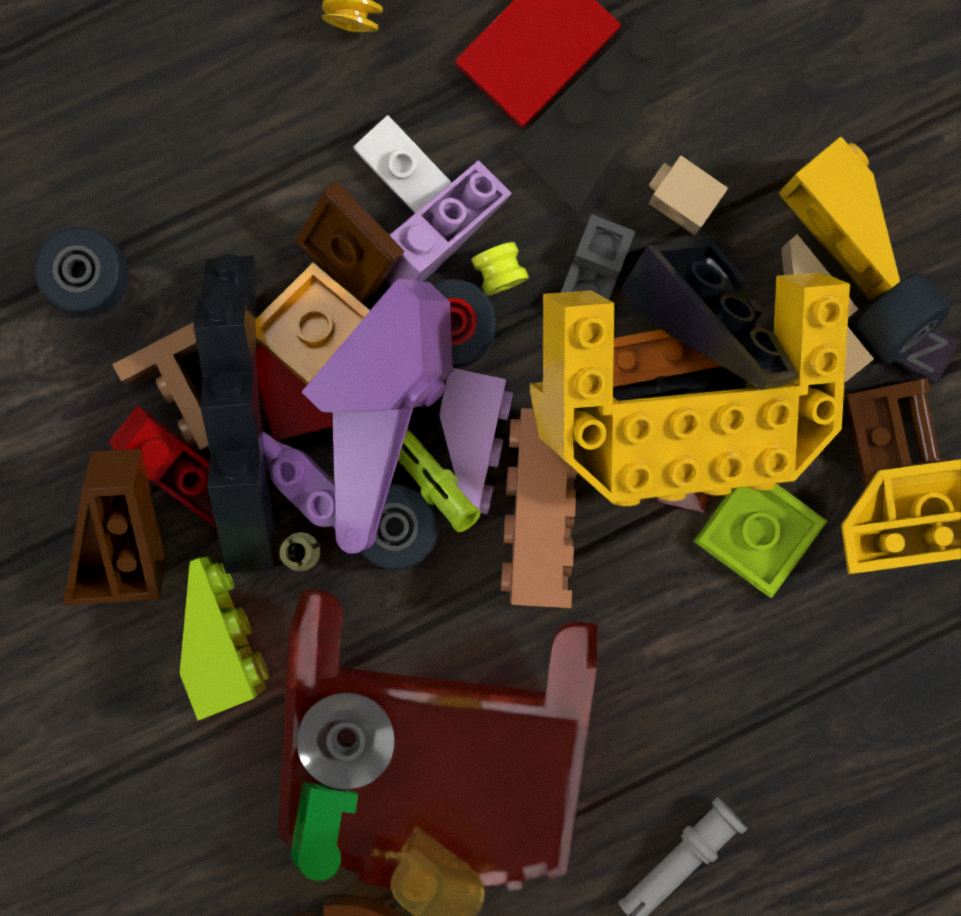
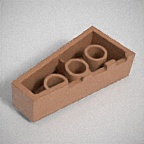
(540, 520)

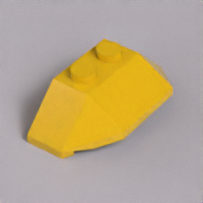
(905, 518)

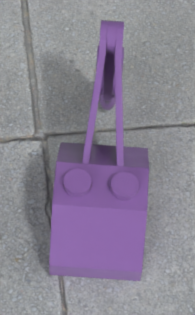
(371, 386)

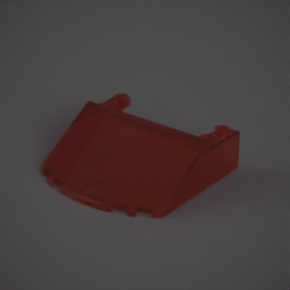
(470, 762)

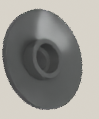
(340, 763)

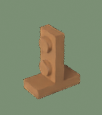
(175, 381)

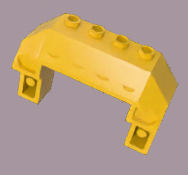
(694, 439)

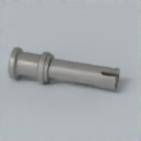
(698, 845)

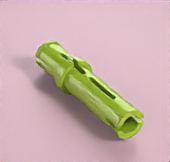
(457, 506)

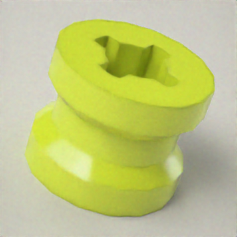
(500, 268)

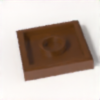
(349, 243)

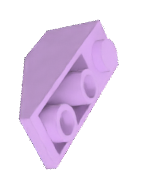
(446, 223)
(469, 425)

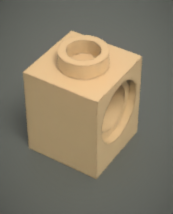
(685, 194)

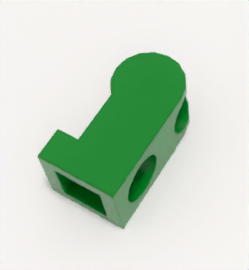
(318, 827)

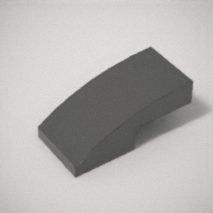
(599, 257)

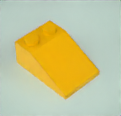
(843, 211)

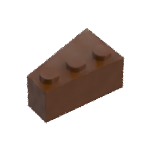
(116, 534)

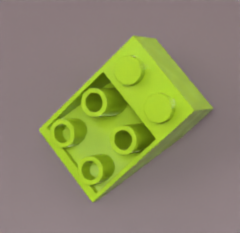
(215, 650)

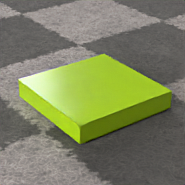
(760, 534)

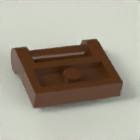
(880, 431)

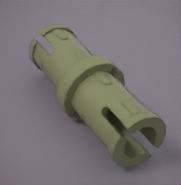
(290, 546)

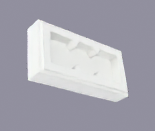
(401, 164)

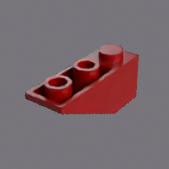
(168, 460)

